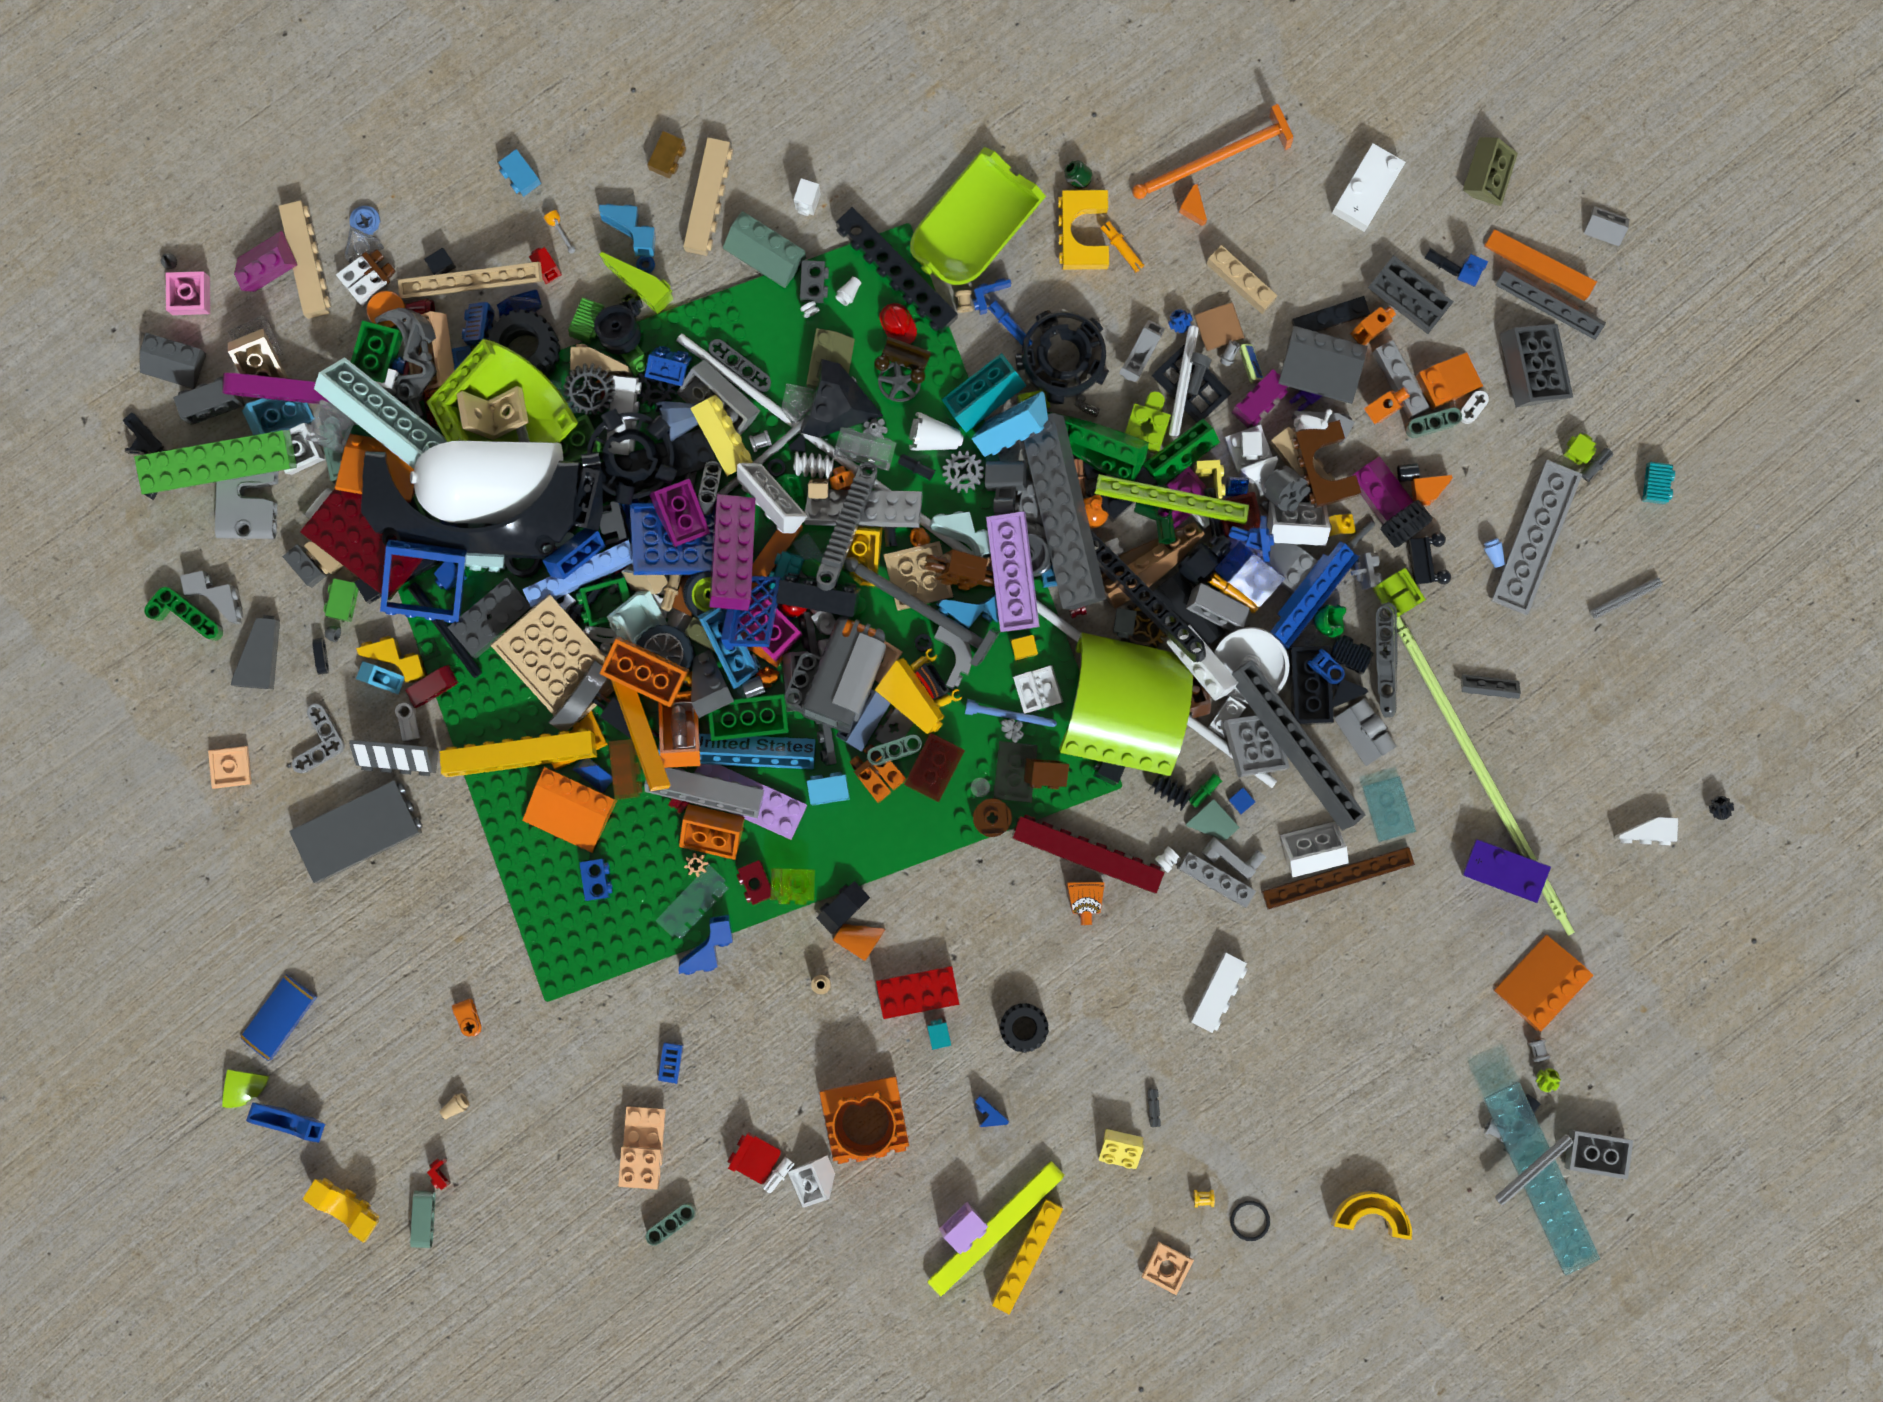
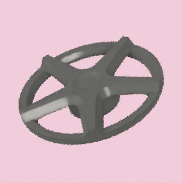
(898, 382)

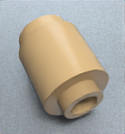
(825, 979)

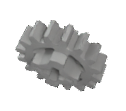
(955, 466)

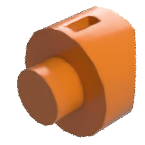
(839, 474)

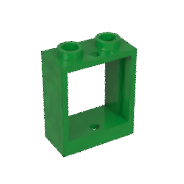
(581, 598)

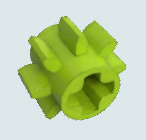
(1548, 1080)

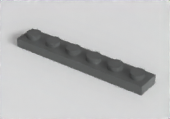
(1550, 303)

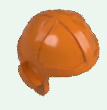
(1094, 511)

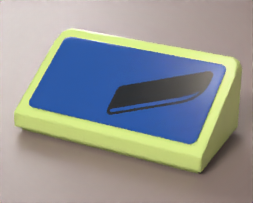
(1251, 363)

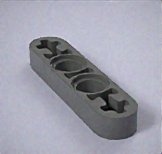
(738, 367)

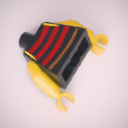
(932, 680)

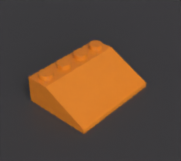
(352, 463)
(569, 809)
(1543, 983)

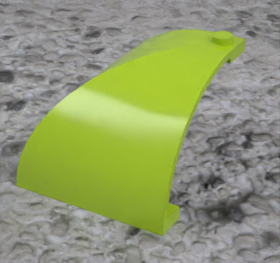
(491, 372)

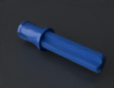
(1008, 322)

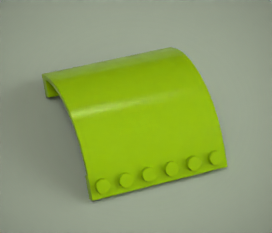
(1129, 705)

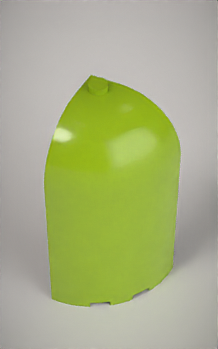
(974, 219)

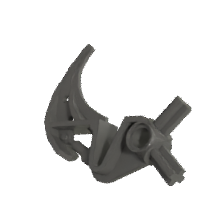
(415, 332)

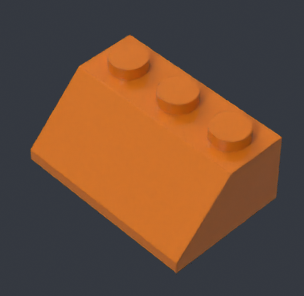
(711, 831)

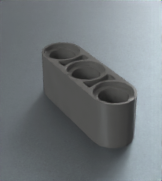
(709, 487)

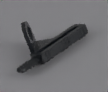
(145, 439)

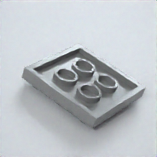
(1253, 747)

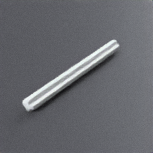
(1183, 382)

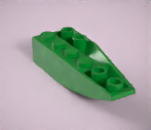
(1106, 448)

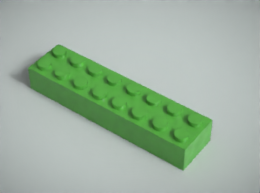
(215, 462)

